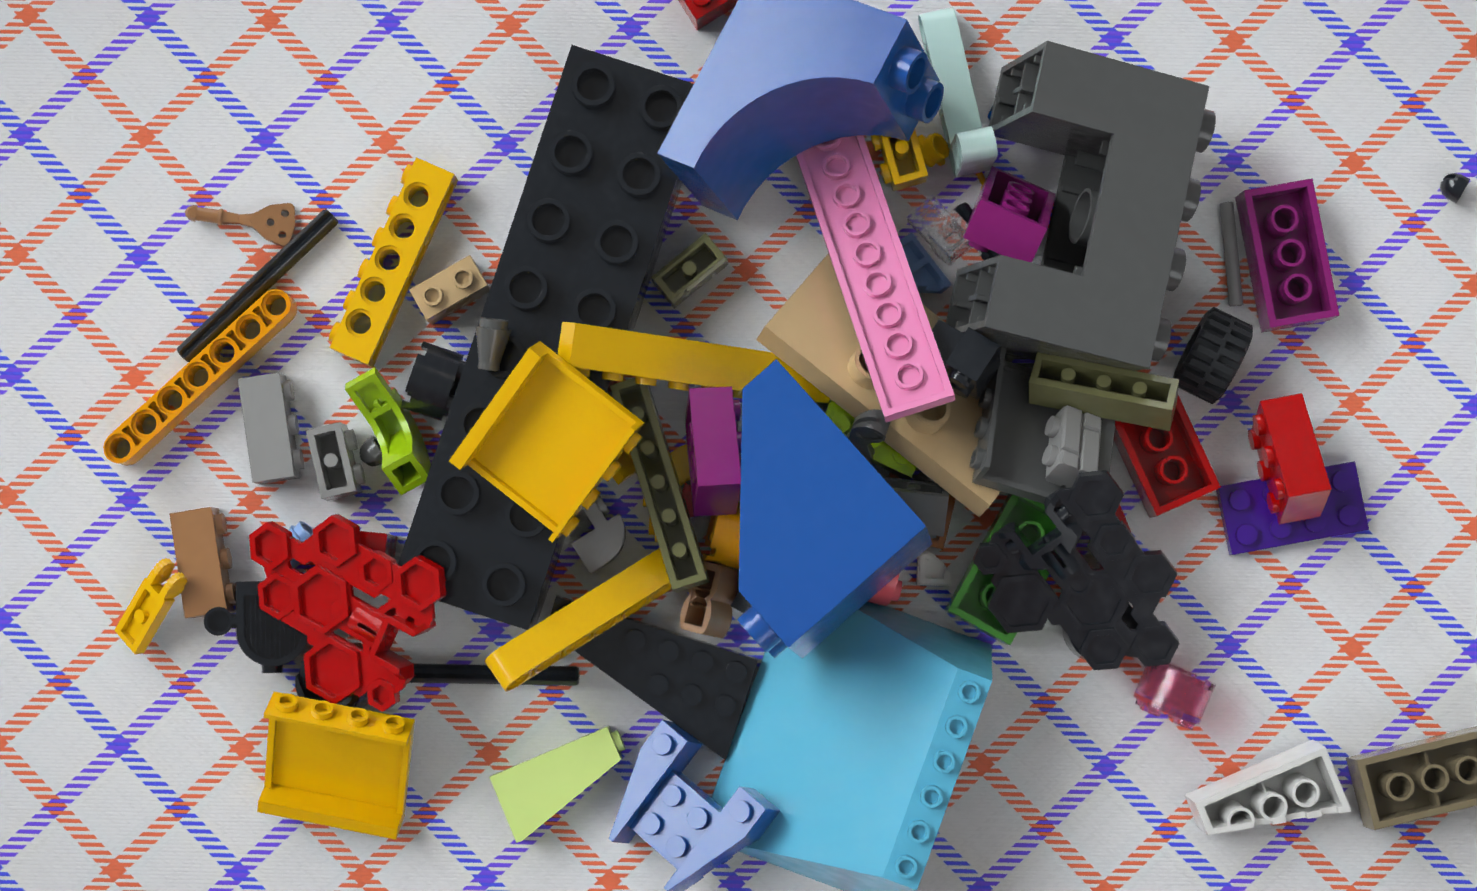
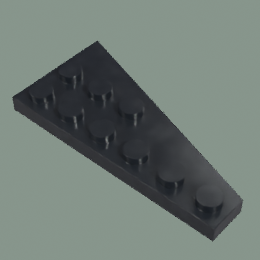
(677, 675)

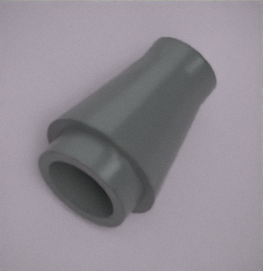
(491, 342)

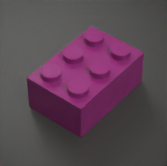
(713, 450)

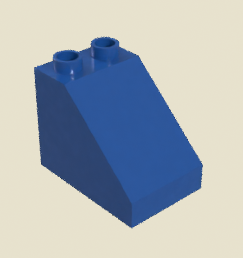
(813, 519)

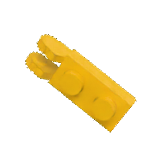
(150, 606)

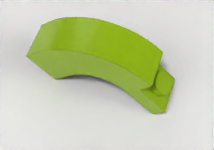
(401, 443)

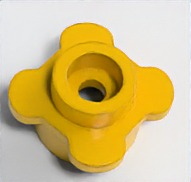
(933, 149)

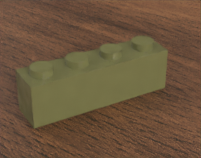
(1104, 391)

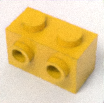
(902, 161)

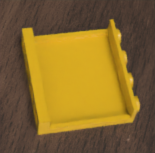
(549, 439)
(336, 765)

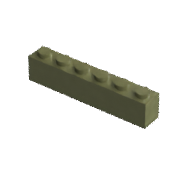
(662, 490)

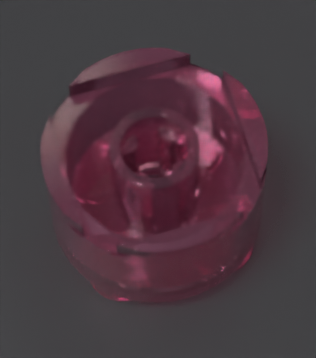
(1173, 692)

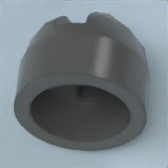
(371, 452)

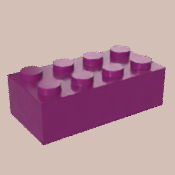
(1009, 216)
(1287, 255)

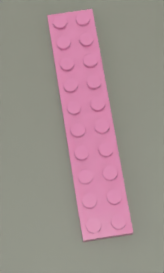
(875, 278)

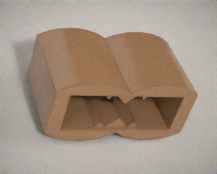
(709, 605)

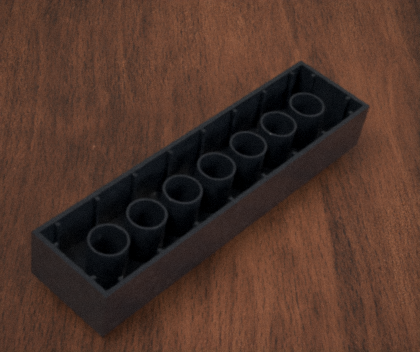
(572, 255)

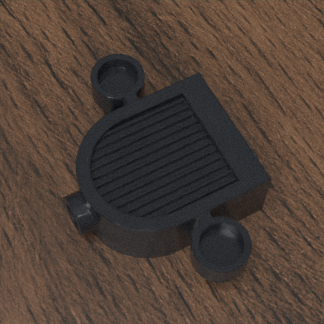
(257, 632)

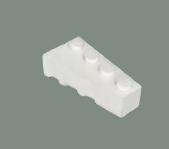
(1271, 792)

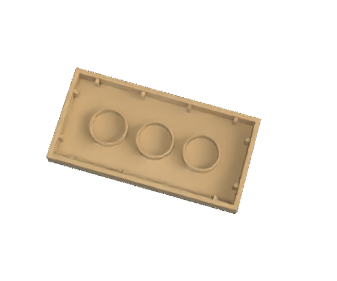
(821, 345)

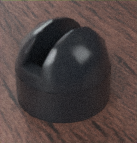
(1453, 186)

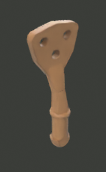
(257, 220)

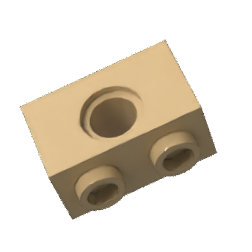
(450, 290)

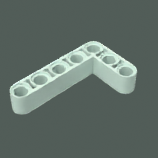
(970, 145)

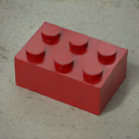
(1289, 459)
(1164, 464)

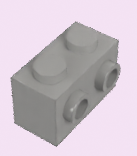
(335, 461)

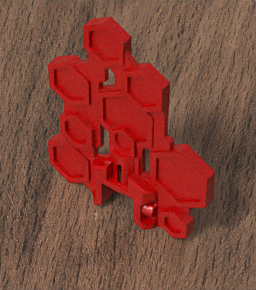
(325, 602)

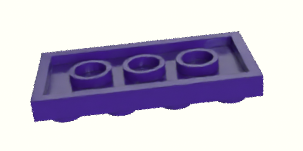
(1252, 527)

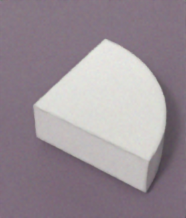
(932, 571)

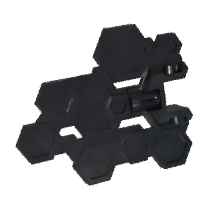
(1090, 598)

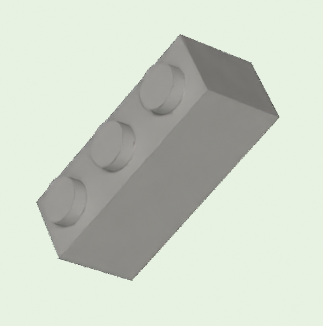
(270, 428)

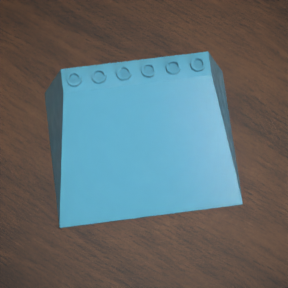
(859, 747)

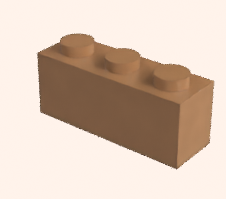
(203, 560)

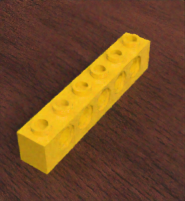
(411, 250)

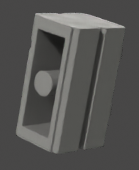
(1071, 445)

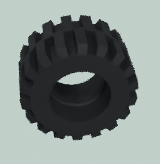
(1213, 355)

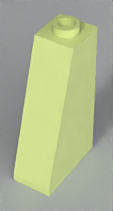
(548, 782)

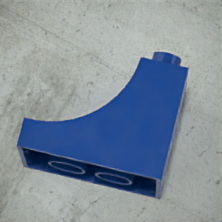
(792, 80)

